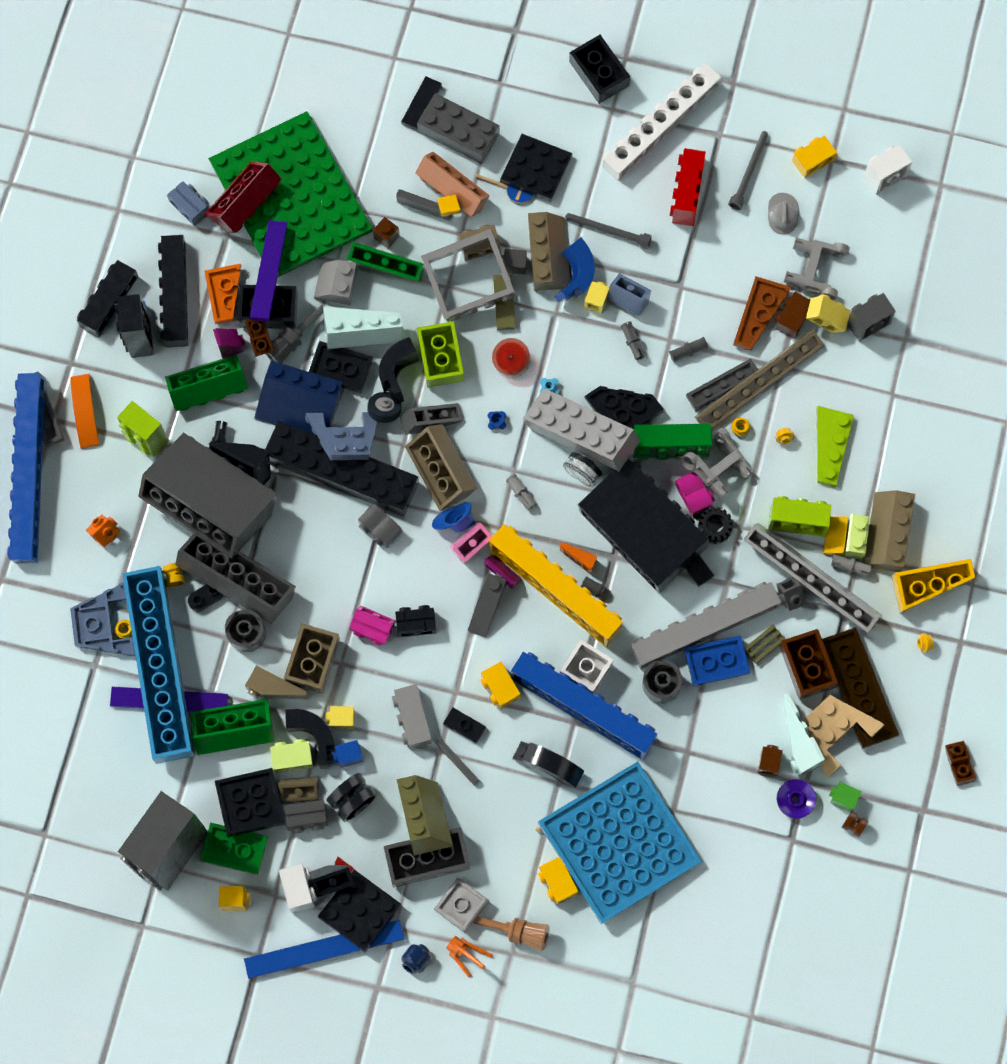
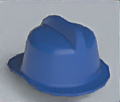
(455, 518)

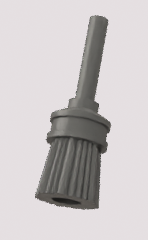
(290, 339)

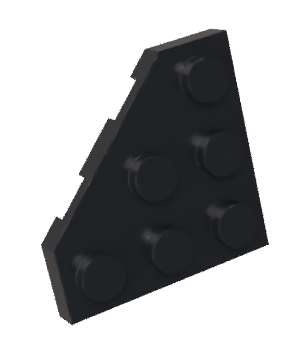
(624, 405)

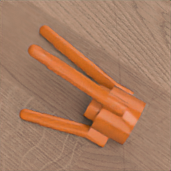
(457, 947)

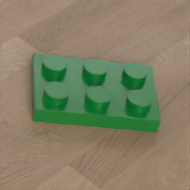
(236, 852)

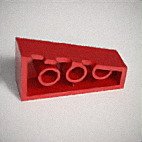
(688, 189)

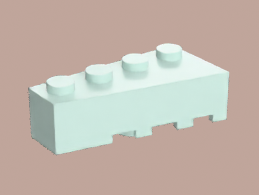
(360, 327)

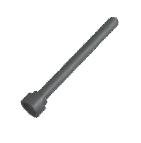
(737, 201)
(642, 240)

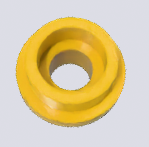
(740, 421)
(784, 436)
(120, 625)
(925, 642)

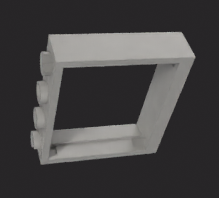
(459, 246)

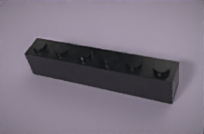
(173, 291)

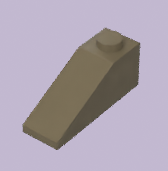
(270, 686)

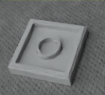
(461, 905)

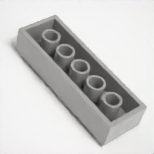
(581, 429)

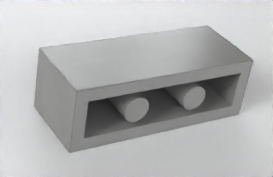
(412, 716)

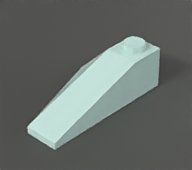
(803, 750)

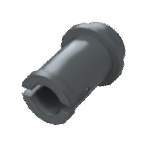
(594, 587)

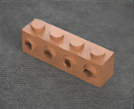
(450, 181)

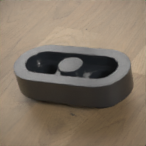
(207, 598)

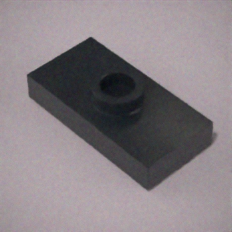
(464, 725)

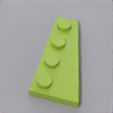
(832, 438)

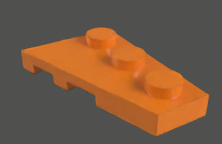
(223, 291)

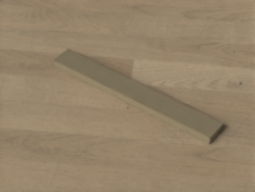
(760, 379)

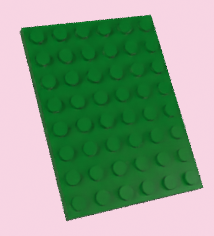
(309, 197)

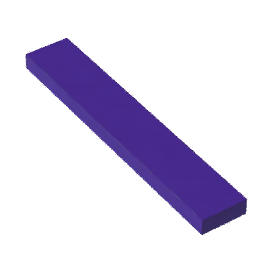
(268, 271)
(195, 701)

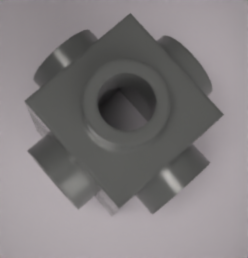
(791, 593)

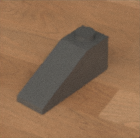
(418, 418)
(487, 604)

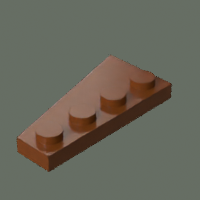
(759, 310)

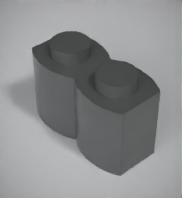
(379, 525)

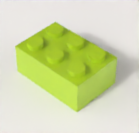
(440, 354)
(142, 429)
(799, 516)

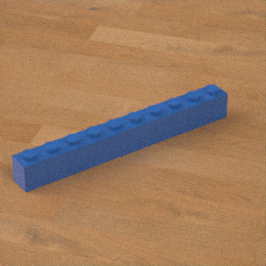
(27, 468)

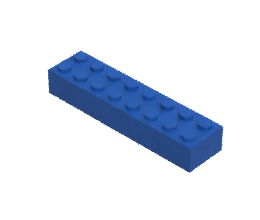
(583, 705)

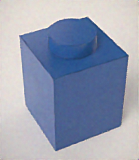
(347, 754)

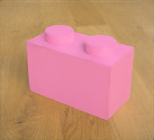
(471, 542)

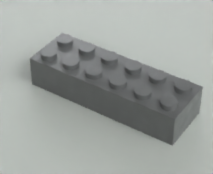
(237, 578)

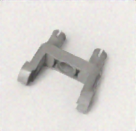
(815, 248)
(711, 476)

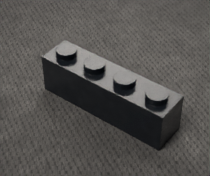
(101, 304)

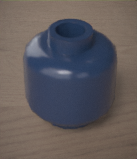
(416, 958)

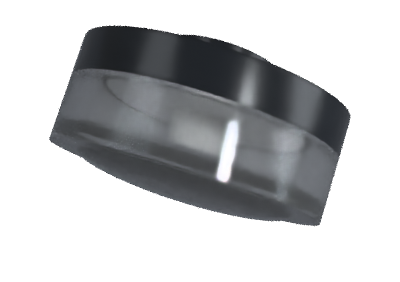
(582, 469)

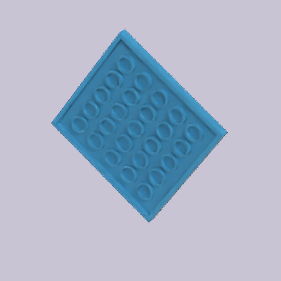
(619, 842)

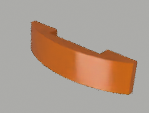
(84, 411)

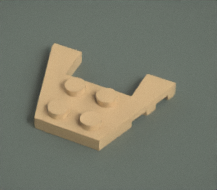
(831, 722)

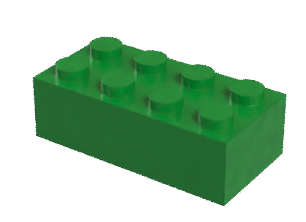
(672, 440)

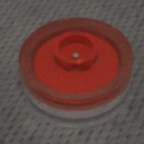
(511, 358)

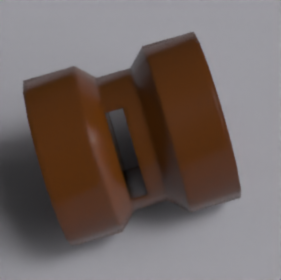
(851, 821)

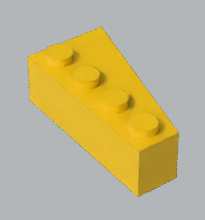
(925, 583)

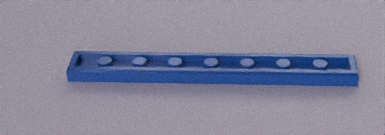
(315, 952)

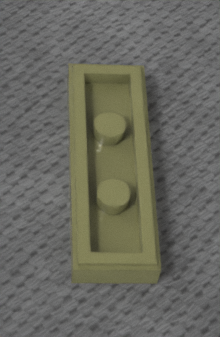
(504, 310)

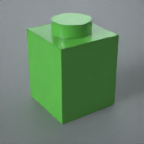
(844, 796)

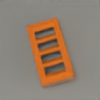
(582, 558)

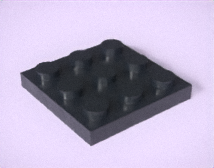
(536, 167)
(249, 802)
(360, 911)

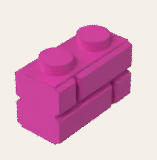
(372, 625)

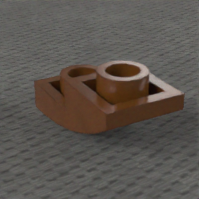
(259, 337)
(960, 763)

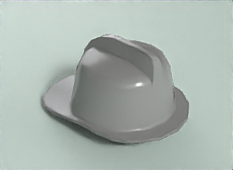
(783, 213)

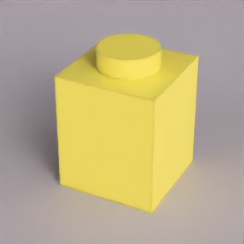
(596, 296)
(341, 717)

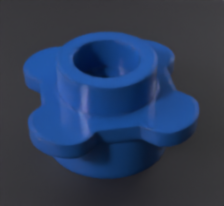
(496, 415)

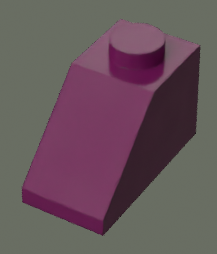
(229, 341)

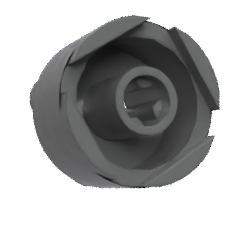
(242, 620)
(662, 670)

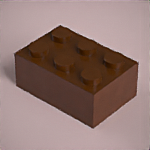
(808, 664)

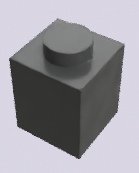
(515, 261)

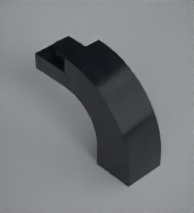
(393, 361)
(305, 721)
(549, 762)

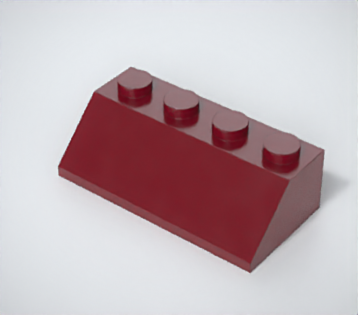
(243, 196)

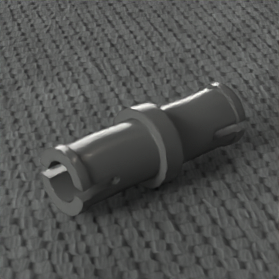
(633, 340)
(688, 349)

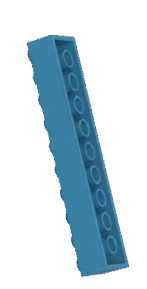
(158, 665)

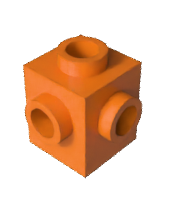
(103, 530)

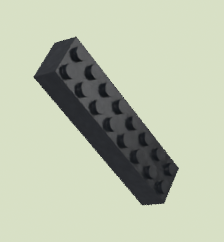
(363, 479)

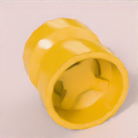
(173, 575)

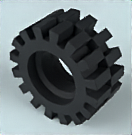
(723, 517)

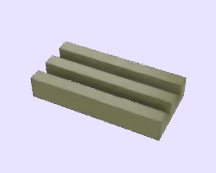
(776, 634)

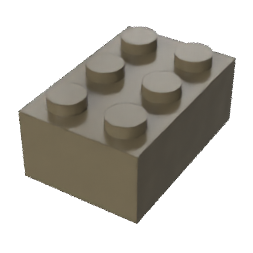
(312, 658)

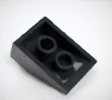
(247, 457)

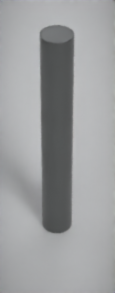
(457, 762)

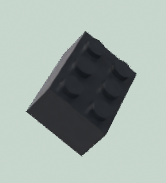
(599, 69)
(283, 308)

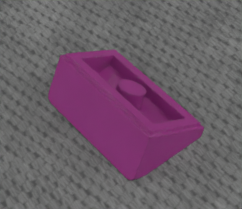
(501, 570)

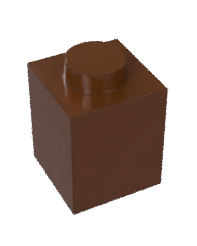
(386, 233)
(770, 760)

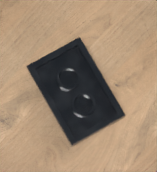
(342, 366)

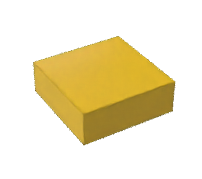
(448, 205)

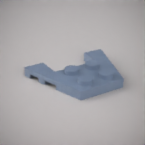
(344, 442)
(93, 624)

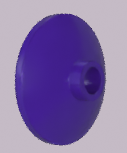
(799, 789)

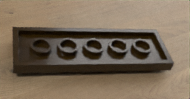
(859, 684)

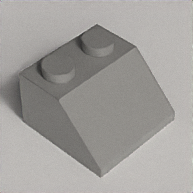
(336, 281)

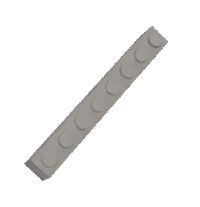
(812, 577)
(705, 625)

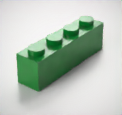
(386, 261)

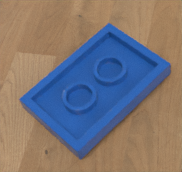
(716, 661)

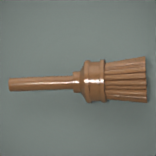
(520, 931)

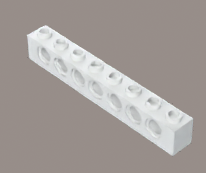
(619, 167)

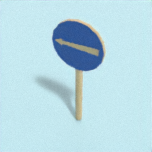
(514, 194)

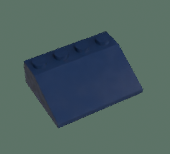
(293, 392)

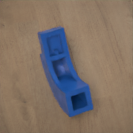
(582, 267)

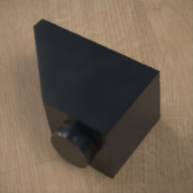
(331, 879)

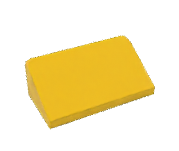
(836, 536)

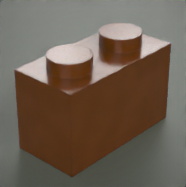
(793, 315)

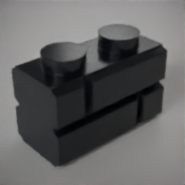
(416, 621)

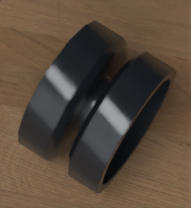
(351, 797)

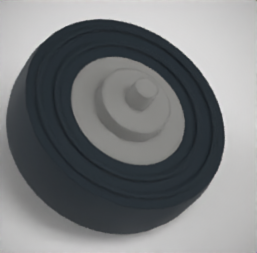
(383, 408)

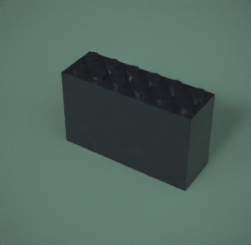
(644, 524)

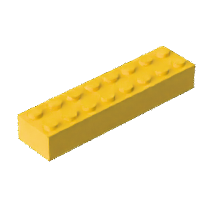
(555, 585)

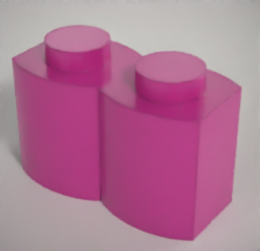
(694, 493)

